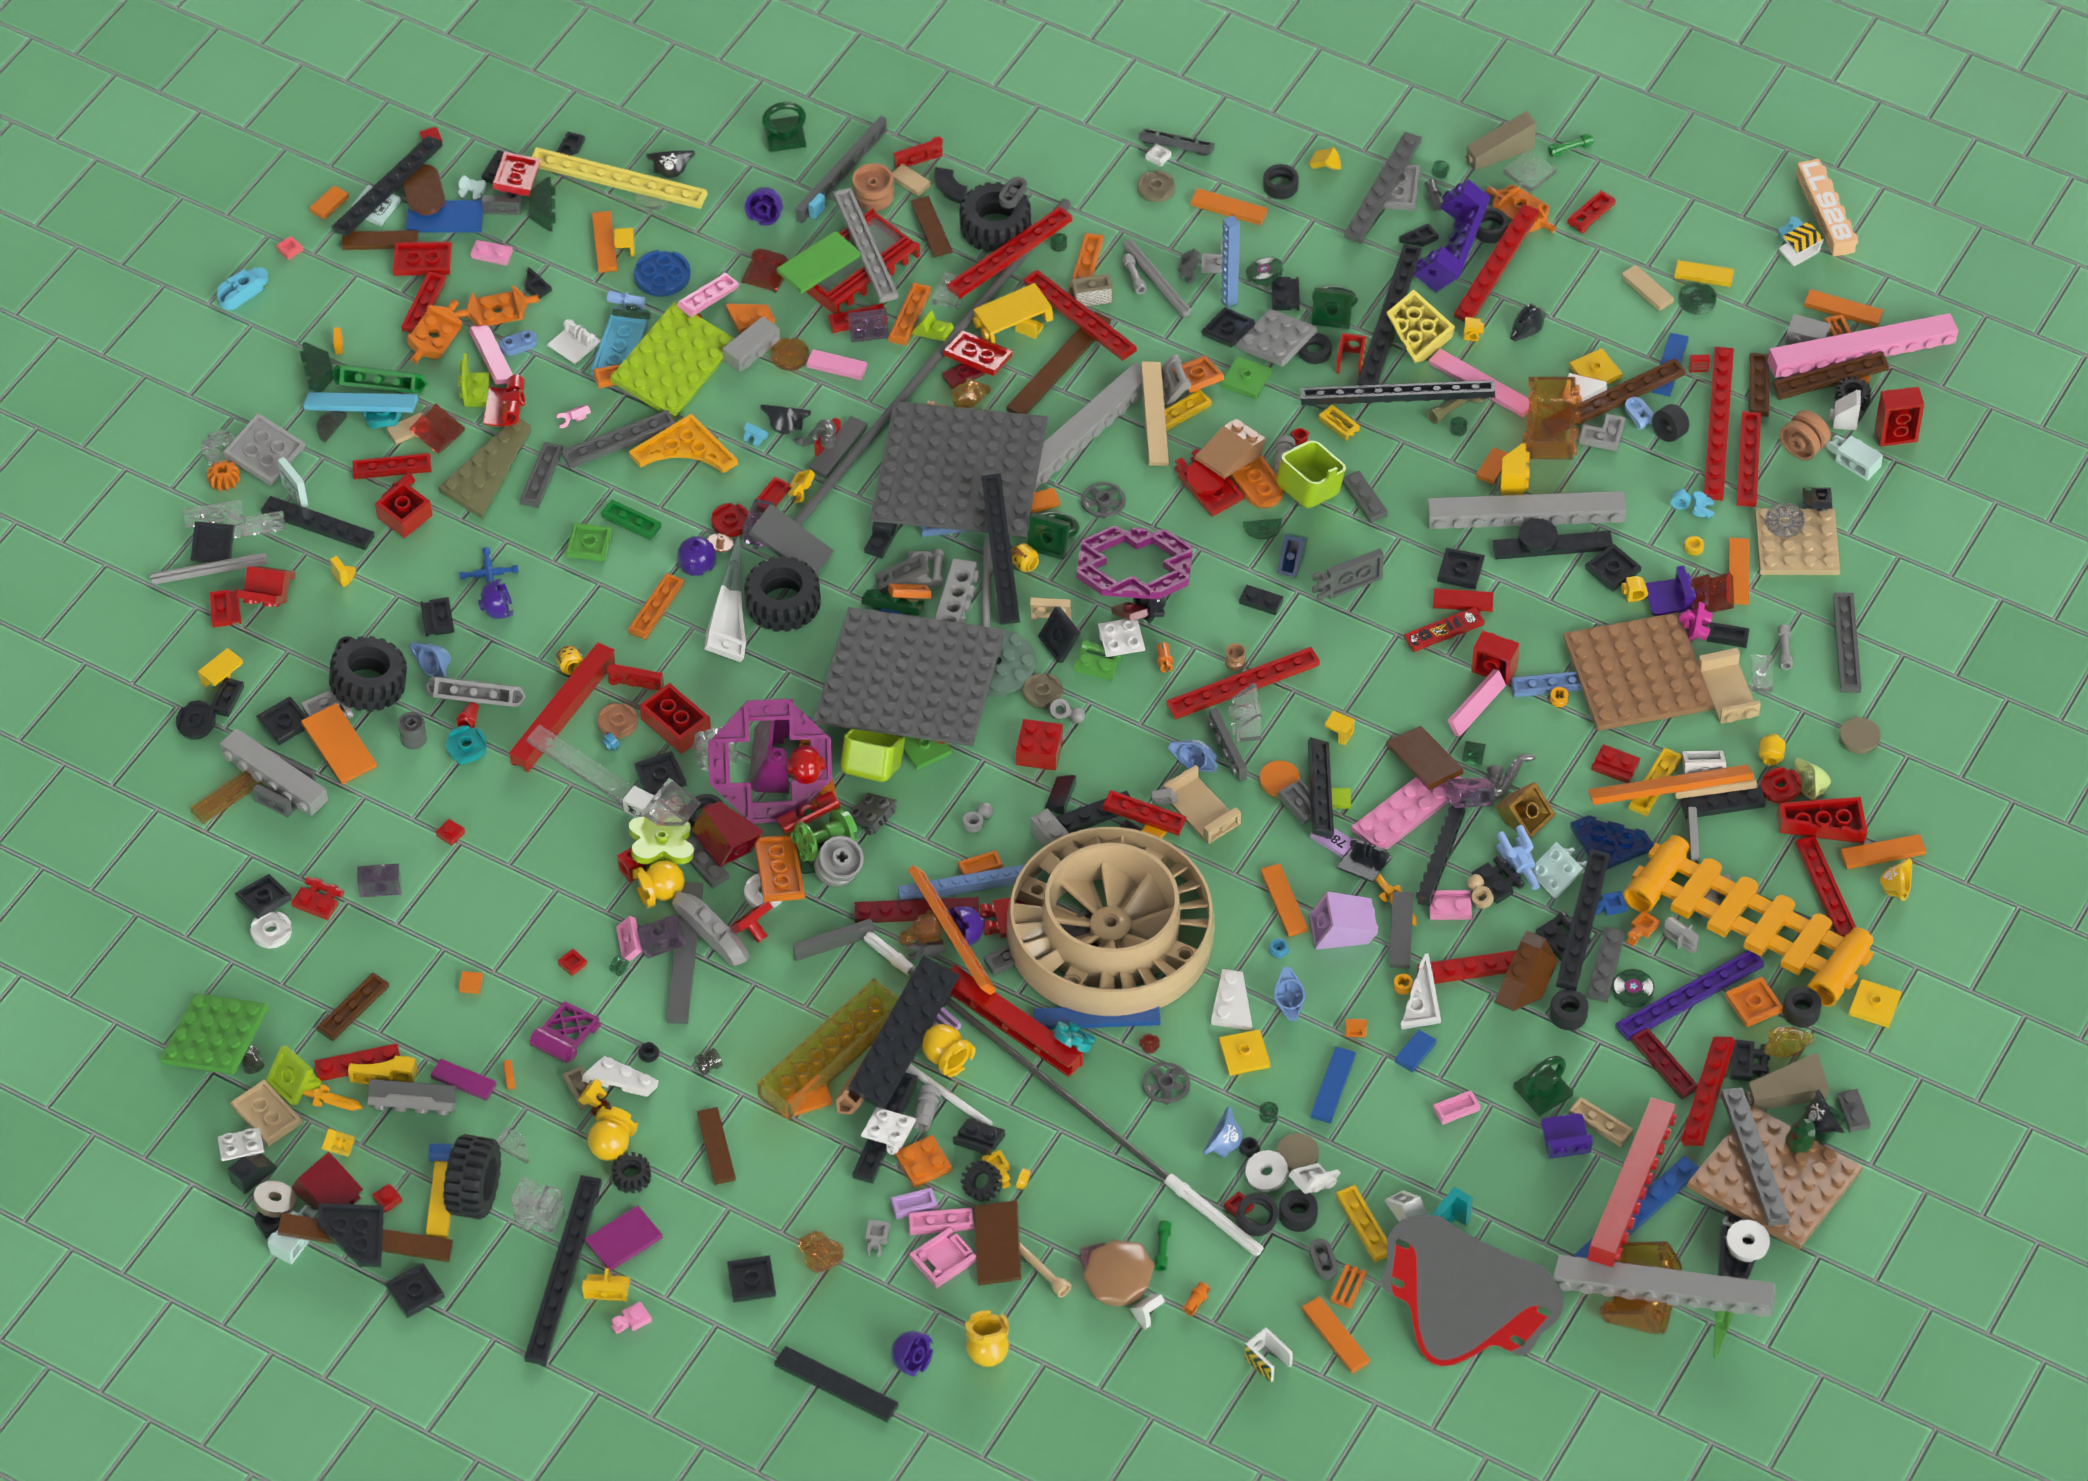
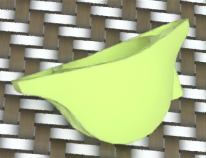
(1813, 778)

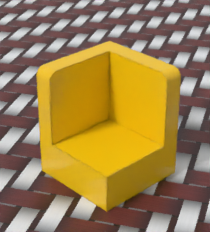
(625, 238)
(1029, 328)
(1342, 725)

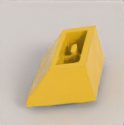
(1515, 471)

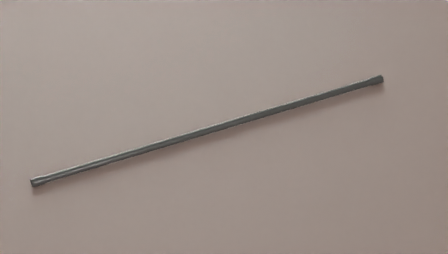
(910, 387)

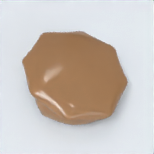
(1119, 1272)

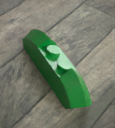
(379, 379)

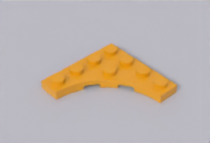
(685, 440)

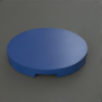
(662, 273)

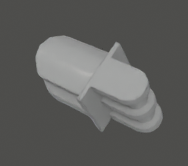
(1681, 934)

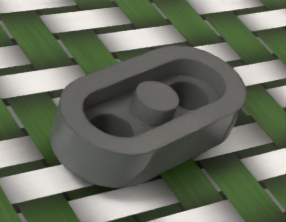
(1010, 195)
(1324, 1260)

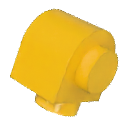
(1473, 328)
(1634, 589)

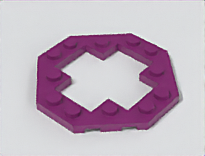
(1091, 559)
(737, 730)

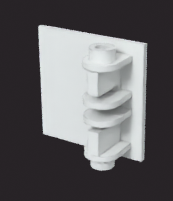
(573, 342)
(1121, 637)
(888, 1128)
(240, 1144)

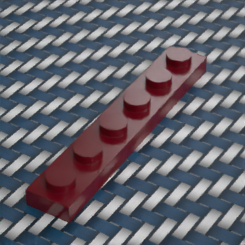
(904, 909)

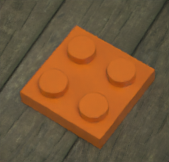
(1201, 373)
(1754, 1002)
(923, 1161)

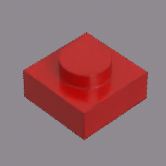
(450, 832)
(387, 1197)

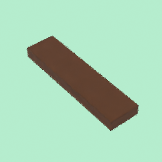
(931, 226)
(377, 239)
(1759, 383)
(352, 1006)
(716, 1145)

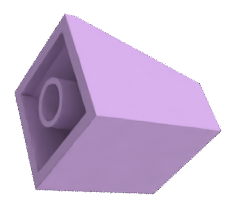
(1342, 921)

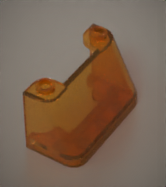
(1638, 1313)

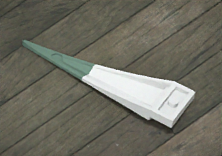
(726, 627)

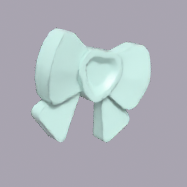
(476, 187)

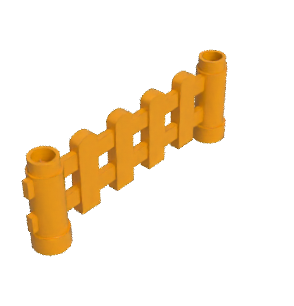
(1830, 974)

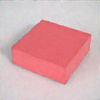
(289, 247)

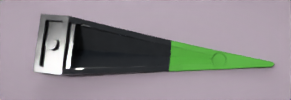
(1728, 1267)

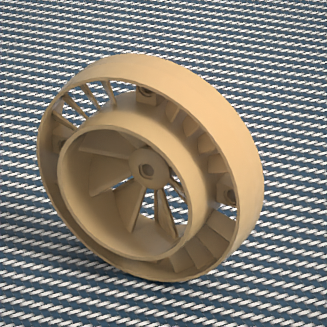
(1141, 922)

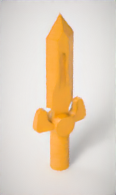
(1388, 892)
(332, 1099)

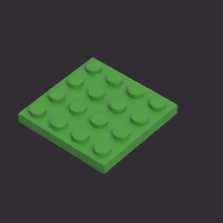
(214, 1033)

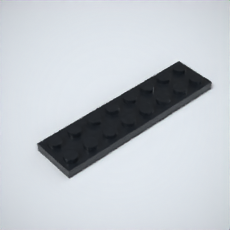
(903, 1032)

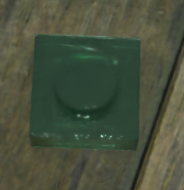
(1473, 752)

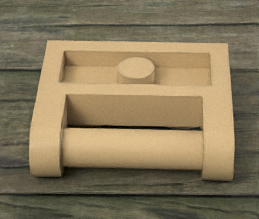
(1044, 606)

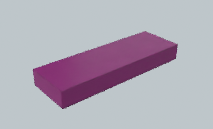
(464, 1079)

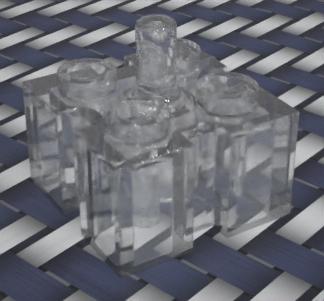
(537, 1206)

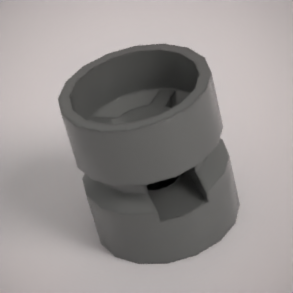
(412, 730)

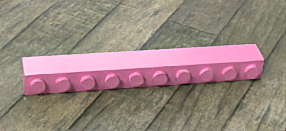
(1836, 349)

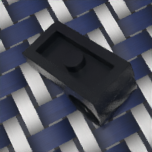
(881, 538)

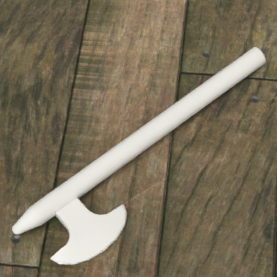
(949, 1095)

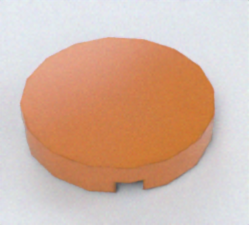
(1277, 776)

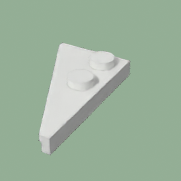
(1423, 1004)

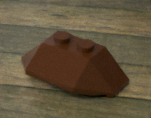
(1527, 973)

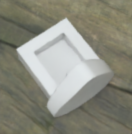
(1142, 1309)

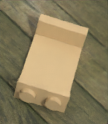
(1728, 686)
(1202, 807)

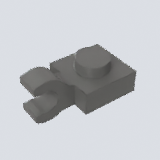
(1187, 263)
(927, 948)

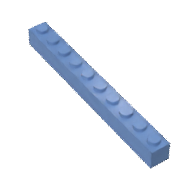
(1230, 261)
(964, 883)

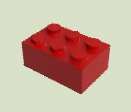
(1899, 416)
(674, 717)

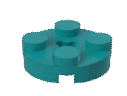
(381, 419)
(470, 753)
(1072, 1035)

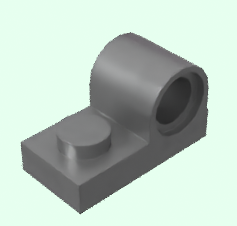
(506, 204)

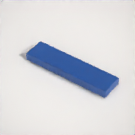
(1674, 348)
(1333, 1085)

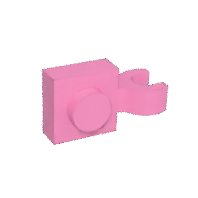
(578, 413)
(632, 1317)

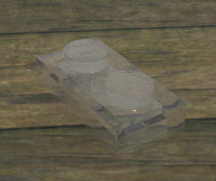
(1761, 673)

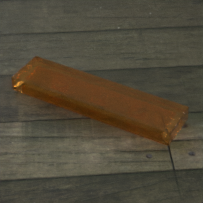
(224, 797)

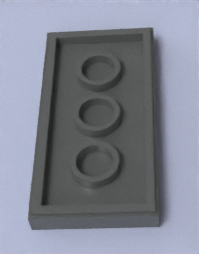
(790, 539)

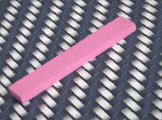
(1463, 372)

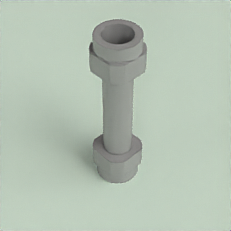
(1138, 284)
(1784, 635)

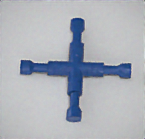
(488, 572)

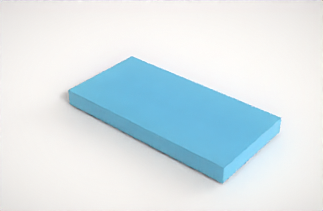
(619, 340)

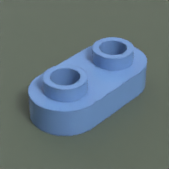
(518, 343)

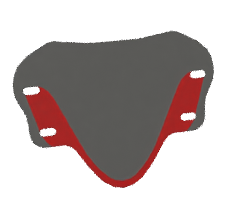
(1467, 1291)

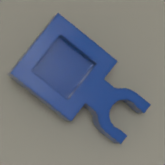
(1611, 903)

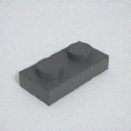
(1853, 1108)

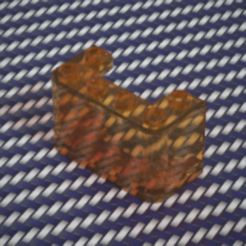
(1553, 418)

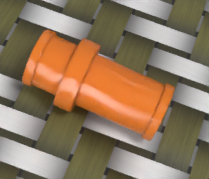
(1164, 659)
(1198, 1295)

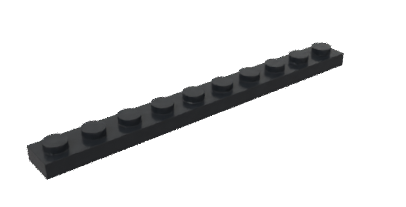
(1384, 329)
(1398, 392)
(563, 1270)

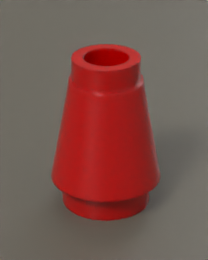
(468, 715)

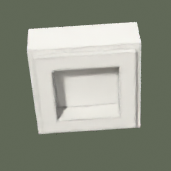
(1158, 155)

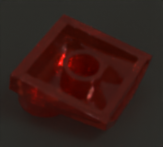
(763, 270)

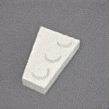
(1231, 1002)
(617, 1074)

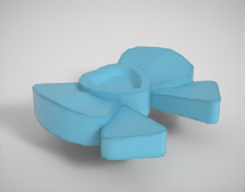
(1791, 225)
(1700, 502)

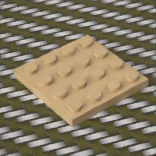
(1808, 553)

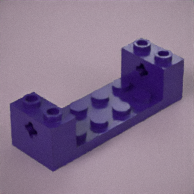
(1443, 266)

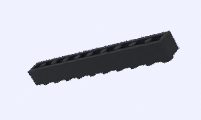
(1440, 856)

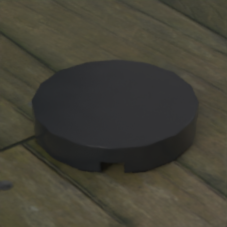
(1538, 535)
(195, 720)

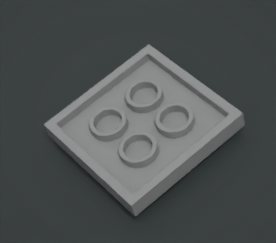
(1276, 337)
(261, 446)

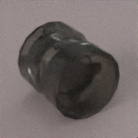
(251, 1061)
(708, 1061)

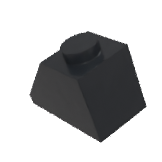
(250, 1171)

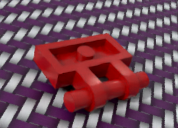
(315, 903)

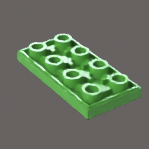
(818, 262)

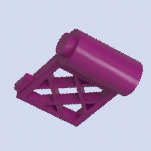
(556, 1041)

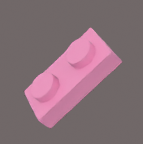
(491, 252)
(629, 938)

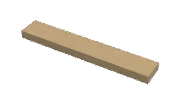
(1154, 414)

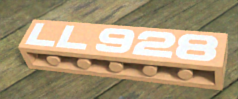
(1826, 207)

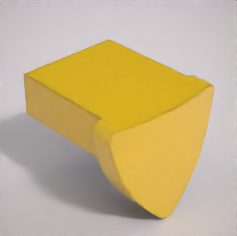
(1326, 158)
(342, 573)

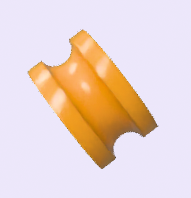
(1560, 691)
(1405, 979)

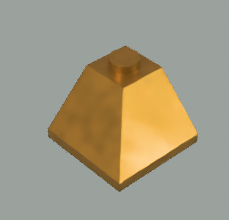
(1526, 808)

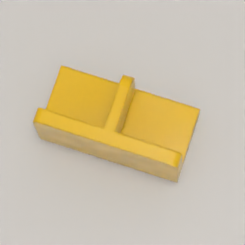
(219, 668)
(606, 1287)

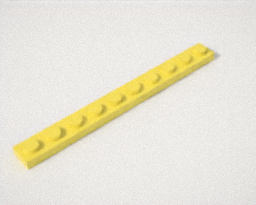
(620, 178)

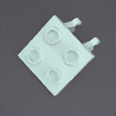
(1557, 869)

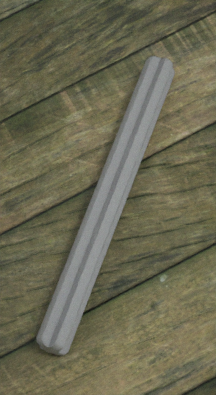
(1157, 278)
(208, 568)

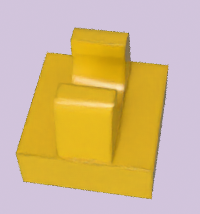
(589, 1094)

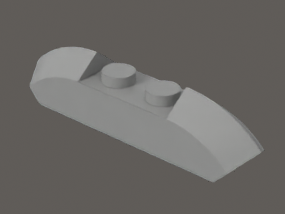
(475, 691)
(710, 928)

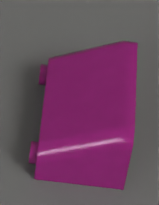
(769, 764)

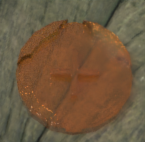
(790, 354)

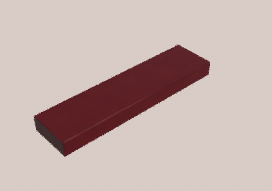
(1664, 1063)

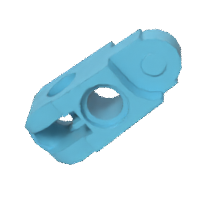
(241, 287)

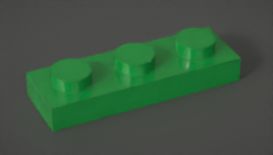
(631, 519)

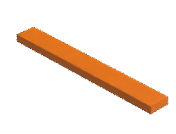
(1670, 784)
(952, 930)

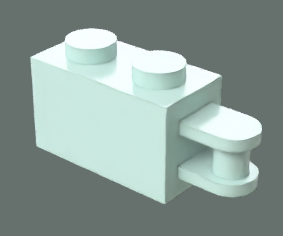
(1856, 456)
(287, 1247)

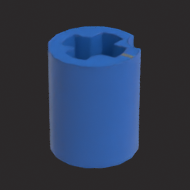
(439, 1152)

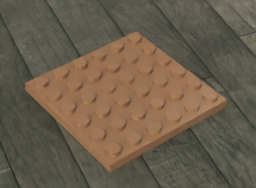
(1638, 671)
(1807, 1180)

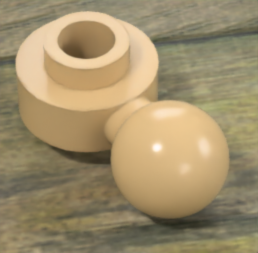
(1476, 882)

